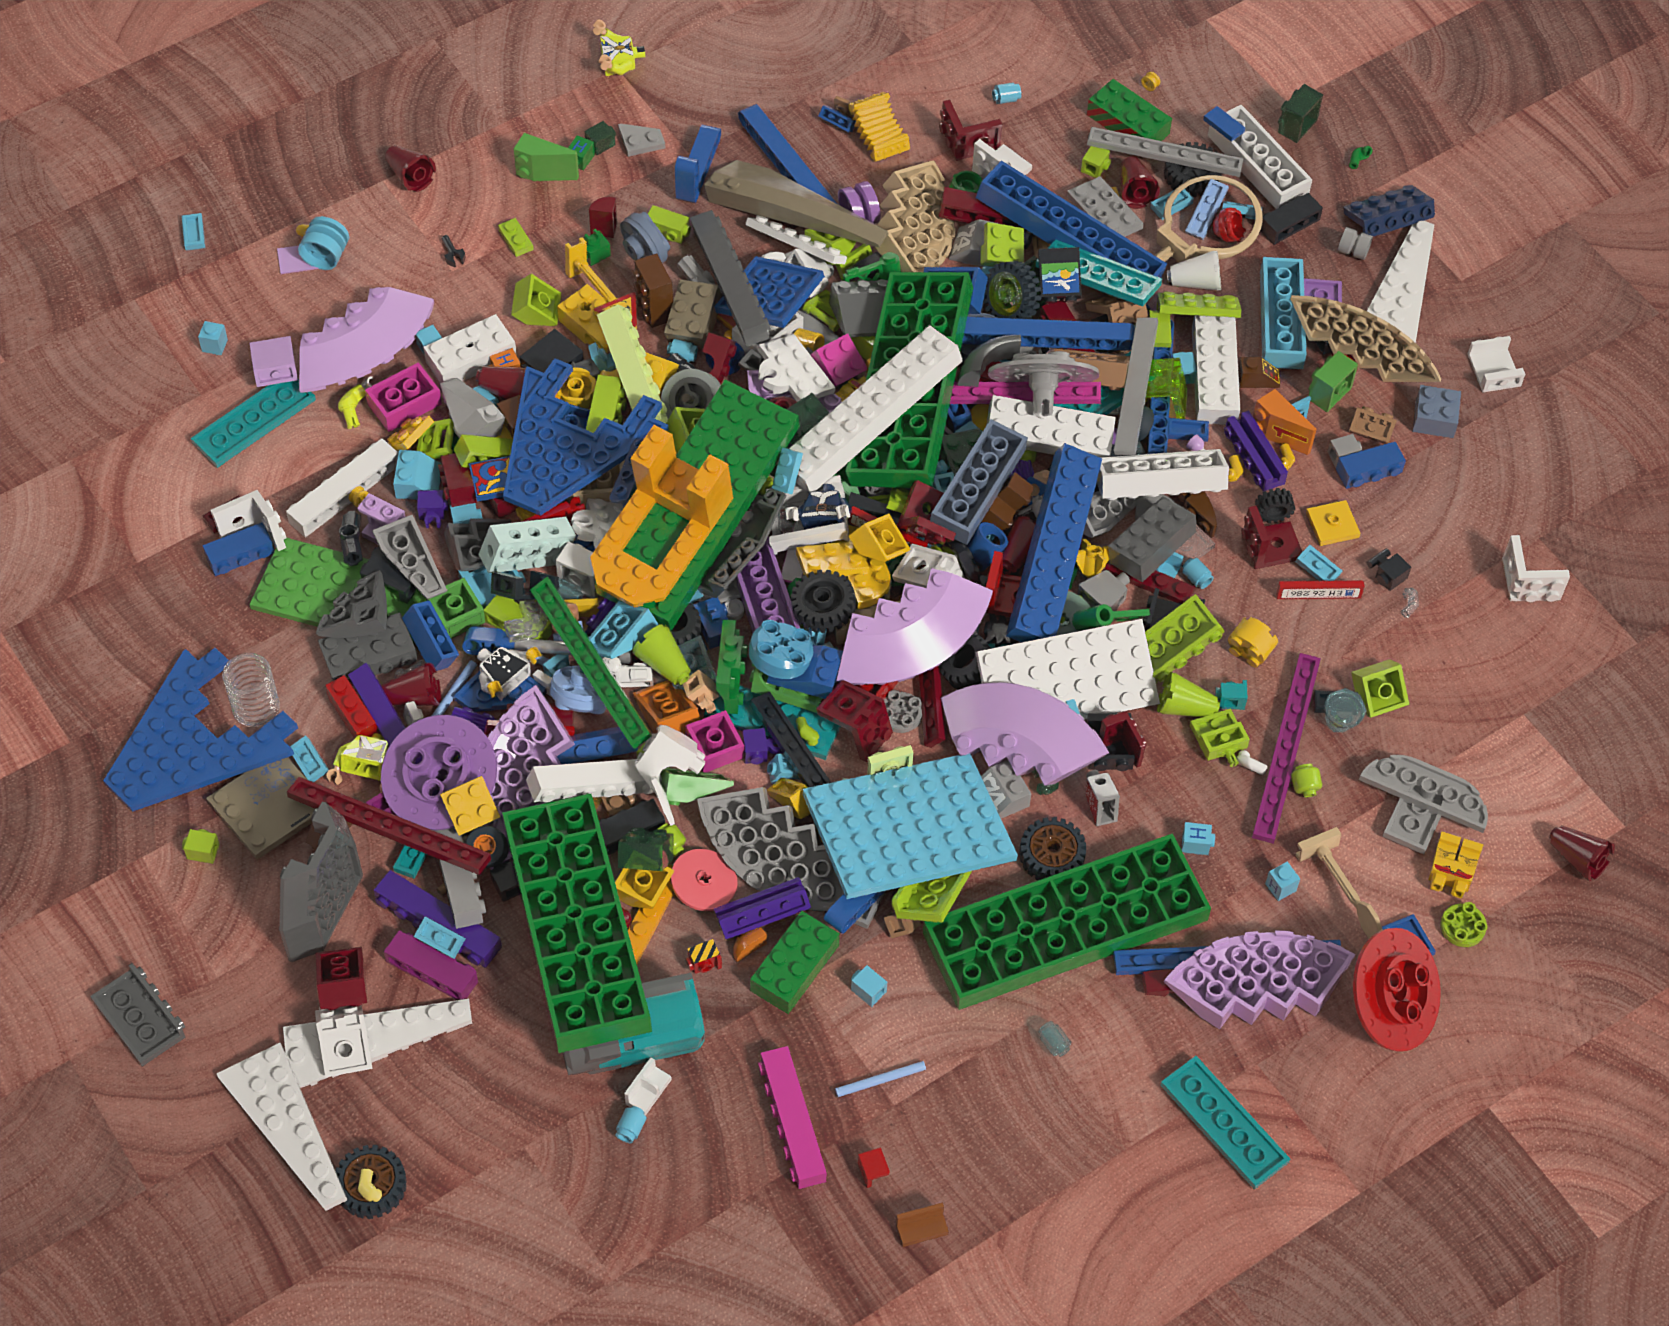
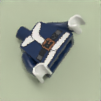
(821, 508)

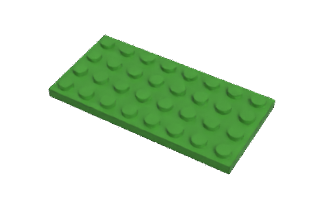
(308, 579)

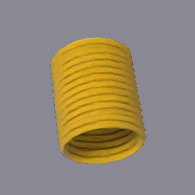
(810, 339)

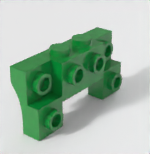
(731, 666)

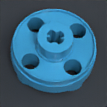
(780, 650)

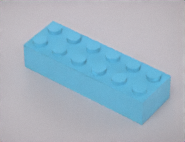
(1280, 326)

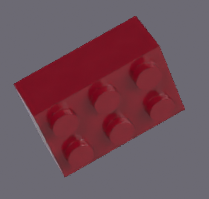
(341, 978)

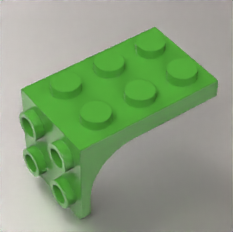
(782, 694)

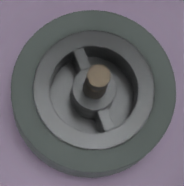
(689, 390)

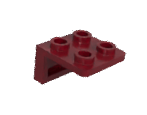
(1124, 729)

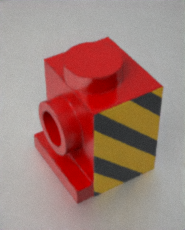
(703, 957)

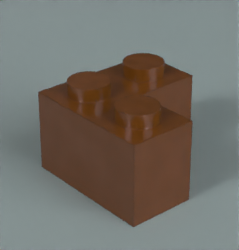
(1009, 501)

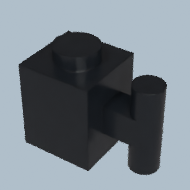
(1390, 571)

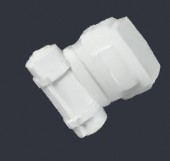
(630, 676)

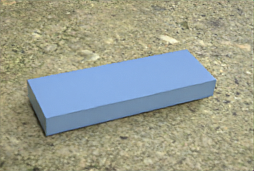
(1206, 209)

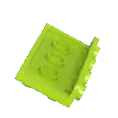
(1198, 304)
(1181, 636)
(928, 899)

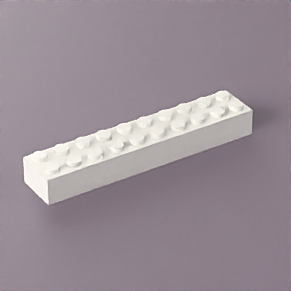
(874, 407)

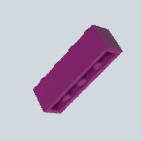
(431, 966)

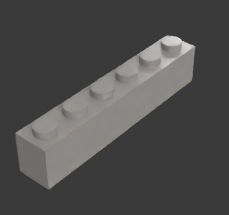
(461, 889)

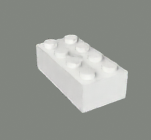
(468, 350)

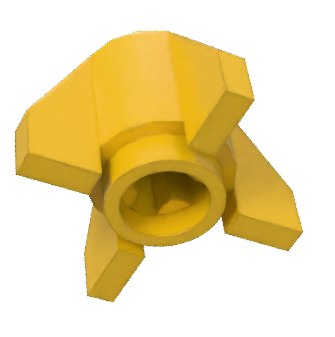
(1092, 558)

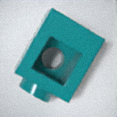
(1232, 695)

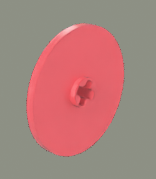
(696, 893)

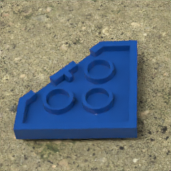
(474, 698)

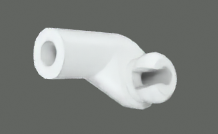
(1249, 763)

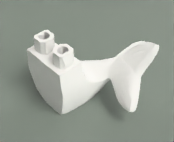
(666, 750)

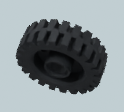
(1179, 174)
(823, 601)

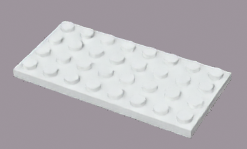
(1098, 667)

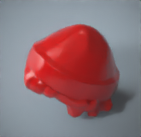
(1229, 225)

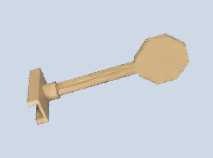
(1321, 846)

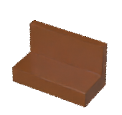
(921, 1225)

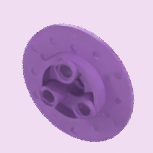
(438, 740)

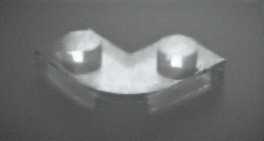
(530, 625)

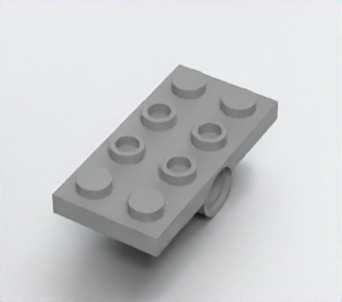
(1105, 205)

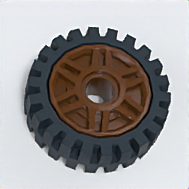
(1051, 835)
(387, 1172)

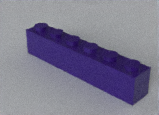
(414, 904)

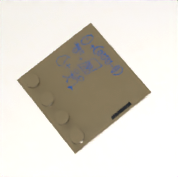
(259, 808)

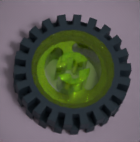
(1022, 291)

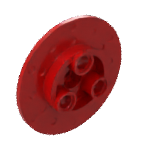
(1396, 989)

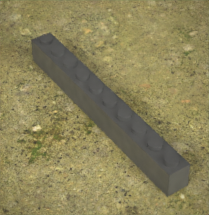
(731, 278)

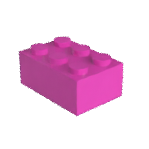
(403, 396)

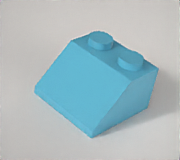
(415, 473)

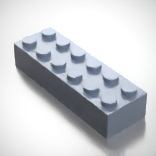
(979, 480)

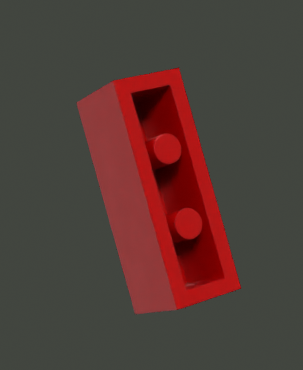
(350, 708)

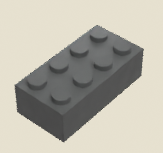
(1152, 539)

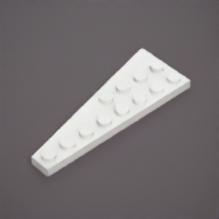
(1403, 287)
(385, 1034)
(276, 1104)

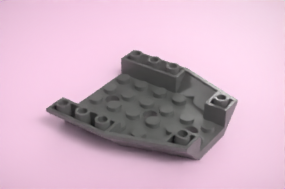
(744, 542)
(318, 892)

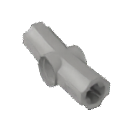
(693, 271)

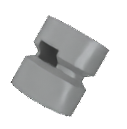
(1354, 243)

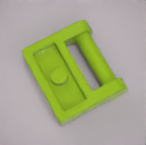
(822, 302)
(430, 440)

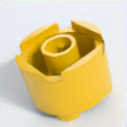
(578, 388)
(1252, 641)

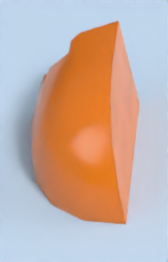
(748, 943)

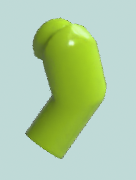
(807, 732)

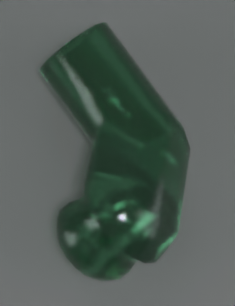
(1046, 789)

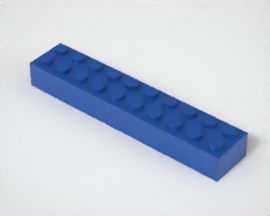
(1057, 219)
(1054, 545)

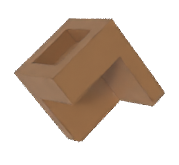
(900, 927)

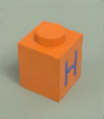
(504, 359)

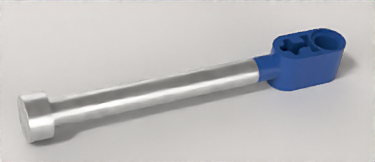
(494, 638)

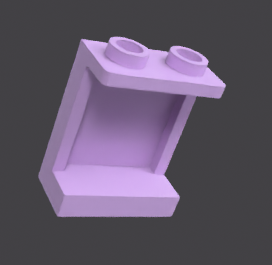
(273, 361)
(379, 514)

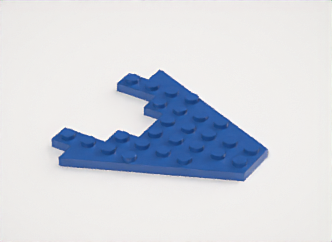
(558, 458)
(177, 753)

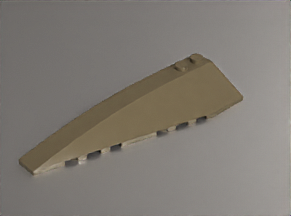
(780, 198)

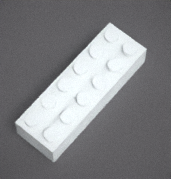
(1264, 160)
(1216, 368)
(1048, 433)
(1163, 474)

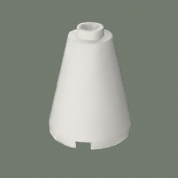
(1197, 272)

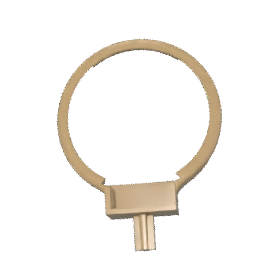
(1174, 246)

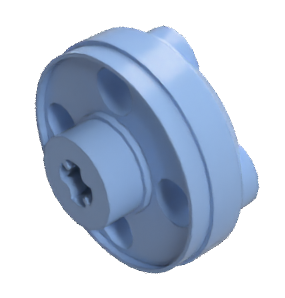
(575, 692)

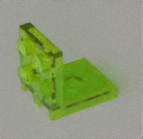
(1169, 382)

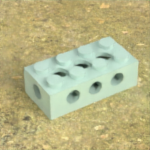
(525, 544)

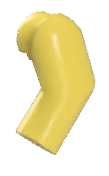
(366, 1188)

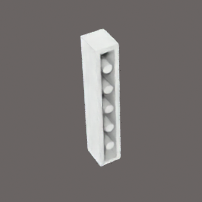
(333, 493)
(579, 779)

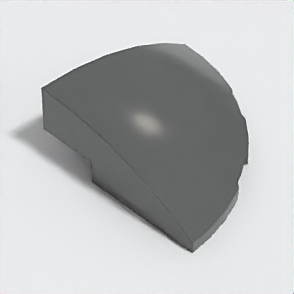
(466, 540)
(359, 612)

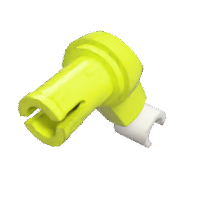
(350, 400)

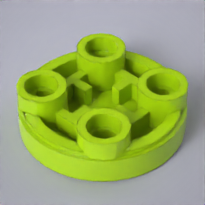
(1463, 925)

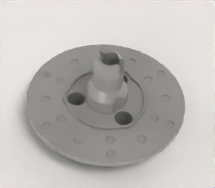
(1043, 375)

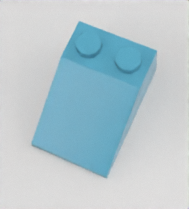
(622, 630)

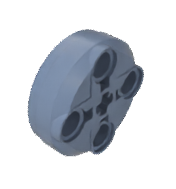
(643, 237)

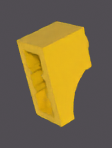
(790, 793)

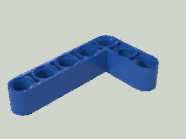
(692, 171)

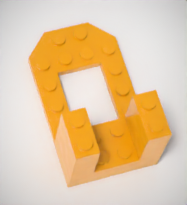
(676, 485)

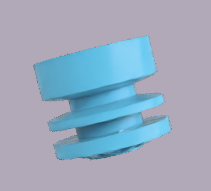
(323, 243)

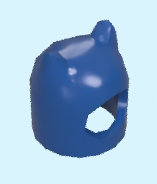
(982, 548)

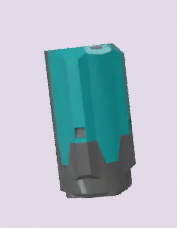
(675, 1030)

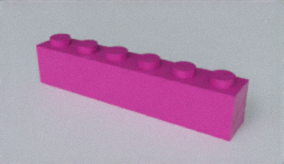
(792, 1117)

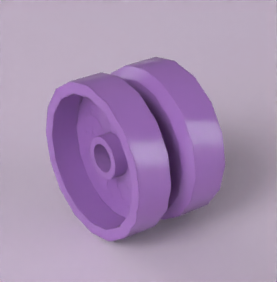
(860, 201)

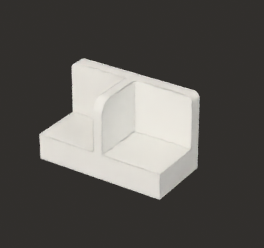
(647, 1087)

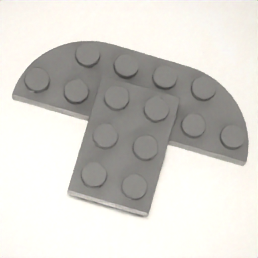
(1424, 797)

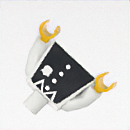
(505, 669)

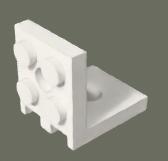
(987, 158)
(253, 511)
(919, 555)
(1531, 585)
(340, 1027)

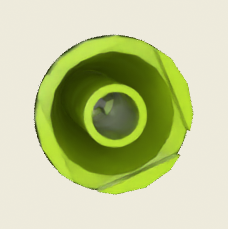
(663, 655)
(1185, 698)

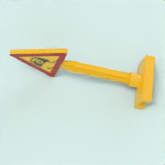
(577, 263)

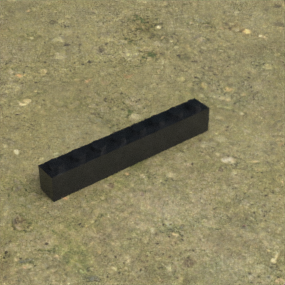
(643, 815)

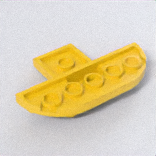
(868, 576)

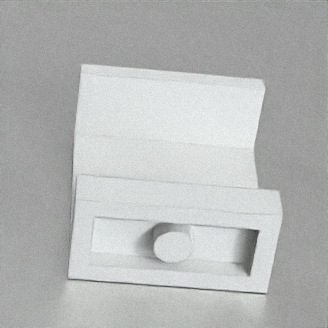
(1494, 364)

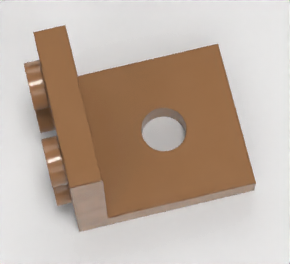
(1117, 310)

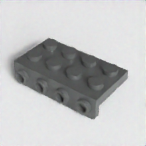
(380, 650)
(139, 1015)

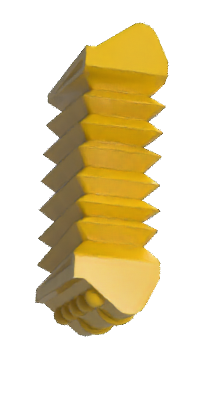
(878, 126)

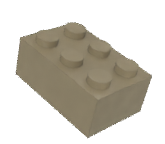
(693, 312)

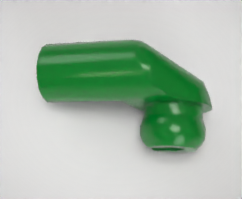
(1358, 155)

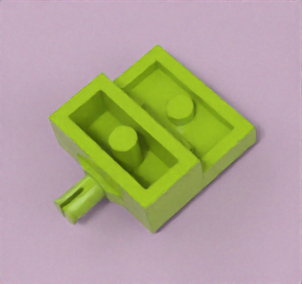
(1002, 244)
(1220, 735)

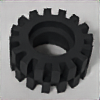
(1275, 505)

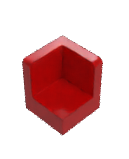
(872, 1165)

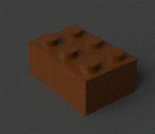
(653, 290)

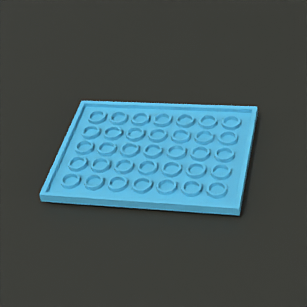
(909, 825)

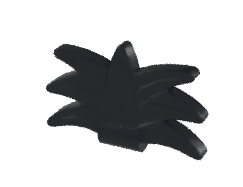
(997, 630)

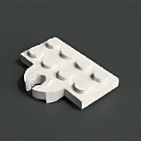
(792, 369)
(596, 520)

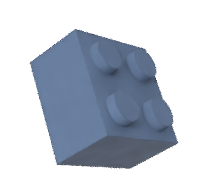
(1436, 411)

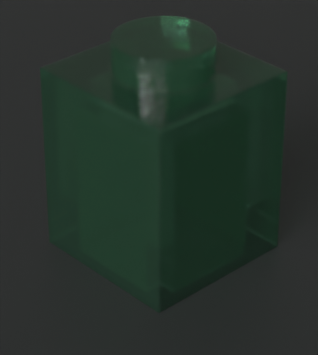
(602, 136)

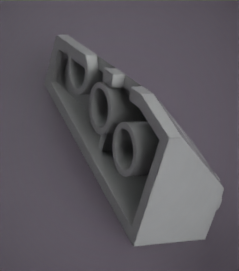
(470, 410)
(1107, 513)
(409, 553)

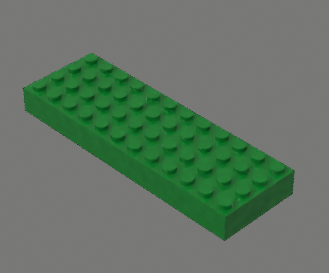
(749, 438)
(913, 442)
(1066, 921)
(576, 923)

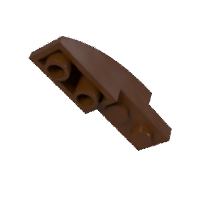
(1200, 506)

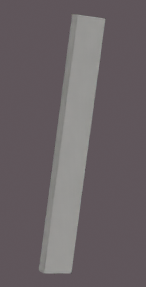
(1165, 151)
(1136, 386)

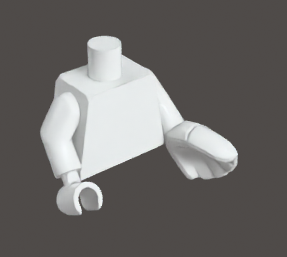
(805, 259)

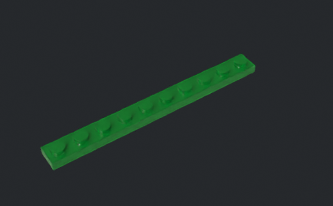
(591, 663)

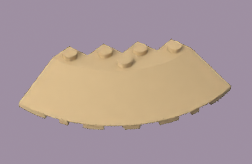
(913, 220)
(1365, 336)

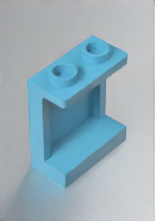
(481, 583)

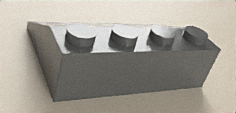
(858, 306)

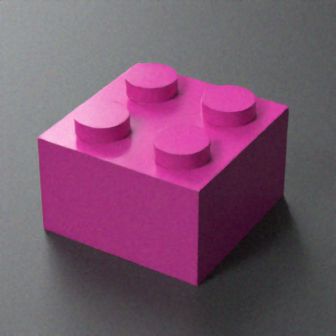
(839, 360)
(717, 740)

